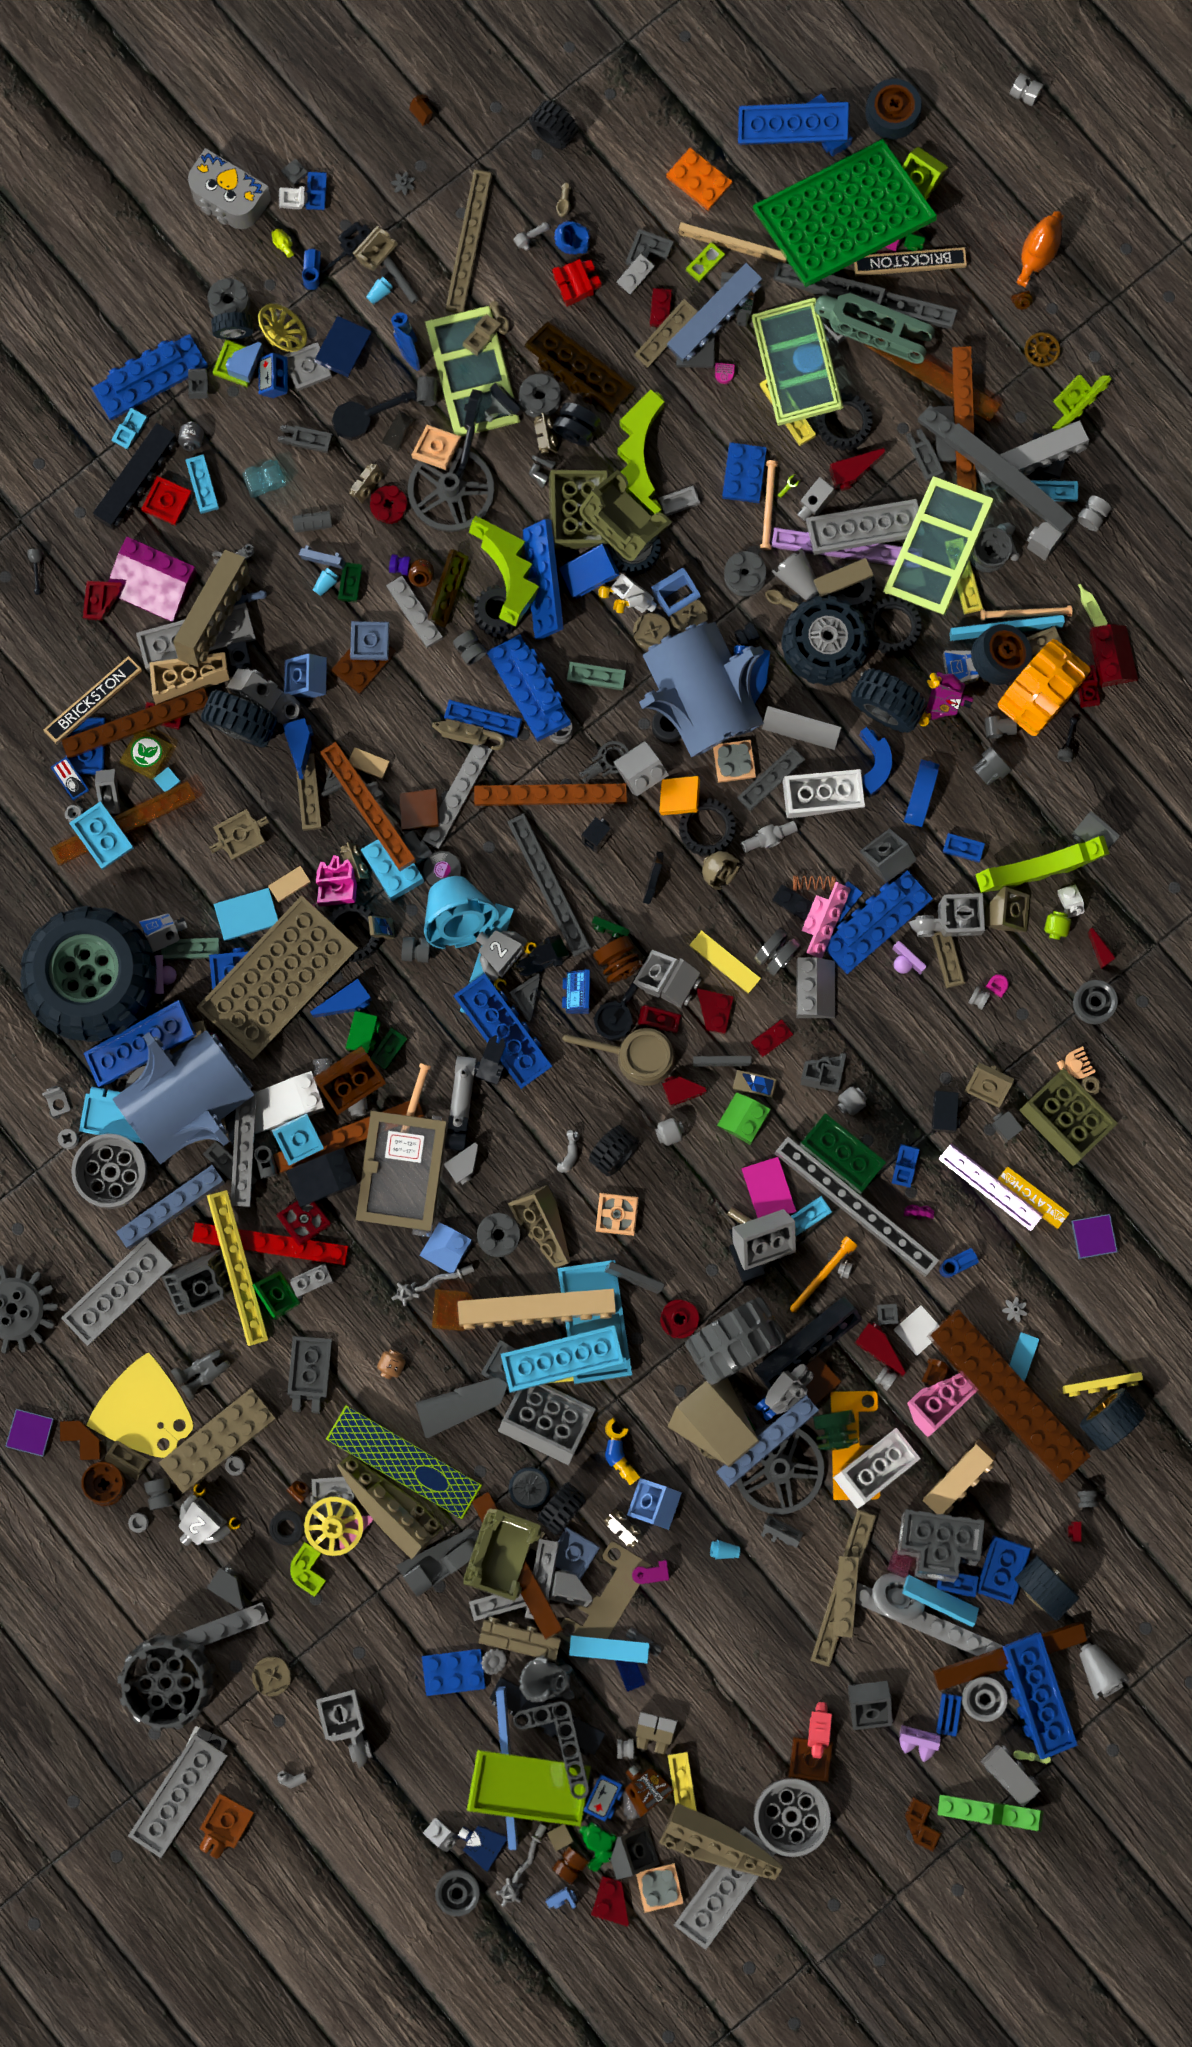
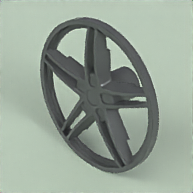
(450, 489)
(779, 1470)

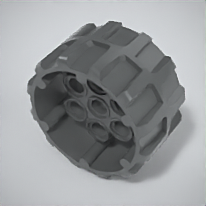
(735, 1340)
(150, 1714)

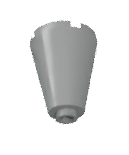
(798, 575)
(1101, 1671)

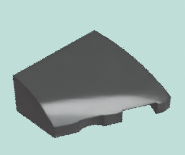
(824, 1073)

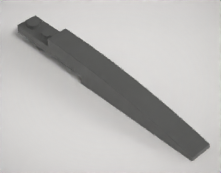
(837, 286)
(996, 468)

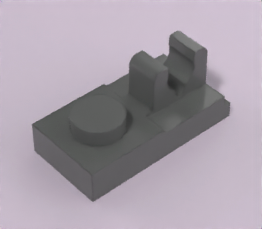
(781, 1530)

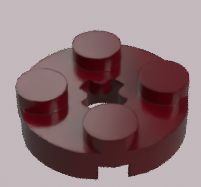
(390, 494)
(684, 1309)

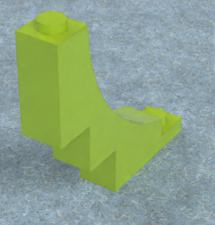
(636, 425)
(505, 552)
(1043, 866)

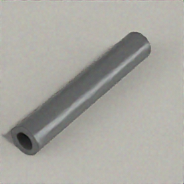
(400, 279)

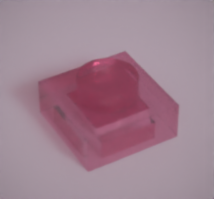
(899, 1564)

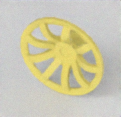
(277, 332)
(333, 1526)

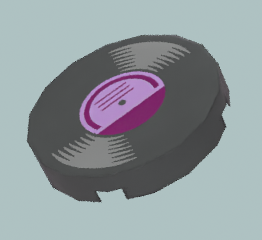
(440, 866)

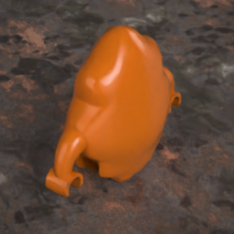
(1040, 246)

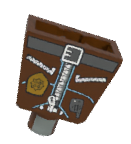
(646, 1789)

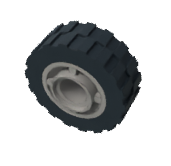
(232, 325)

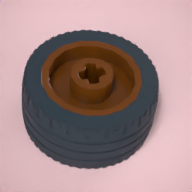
(893, 108)
(1001, 654)

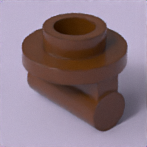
(1022, 300)
(298, 1491)

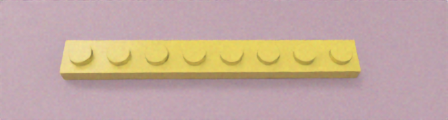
(237, 1268)

